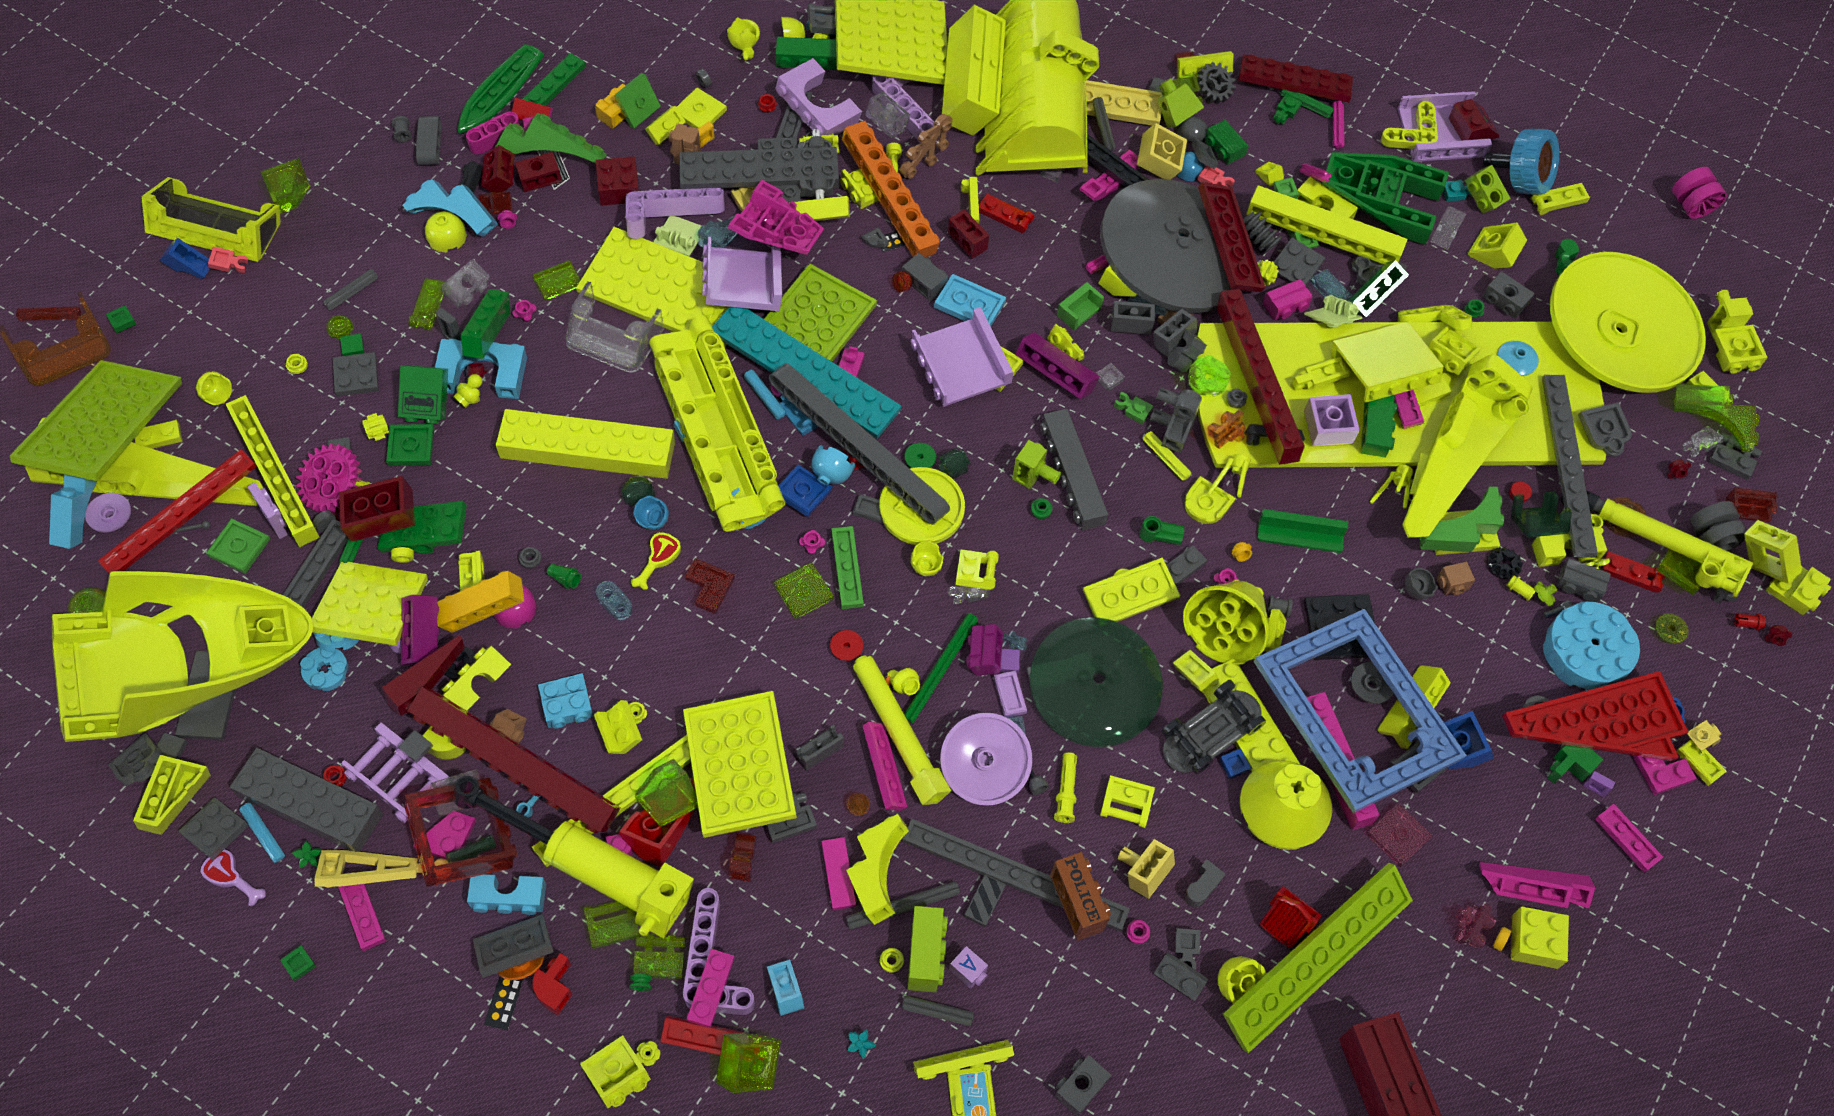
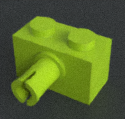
(1031, 464)

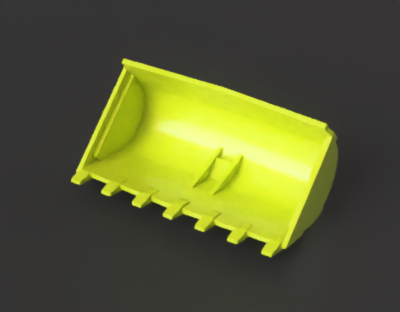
(1041, 90)

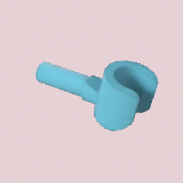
(529, 805)

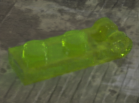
(427, 304)

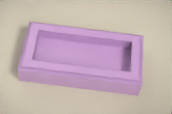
(1010, 694)

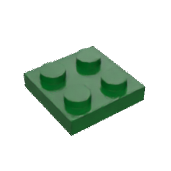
(410, 444)

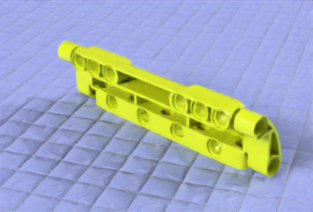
(717, 425)

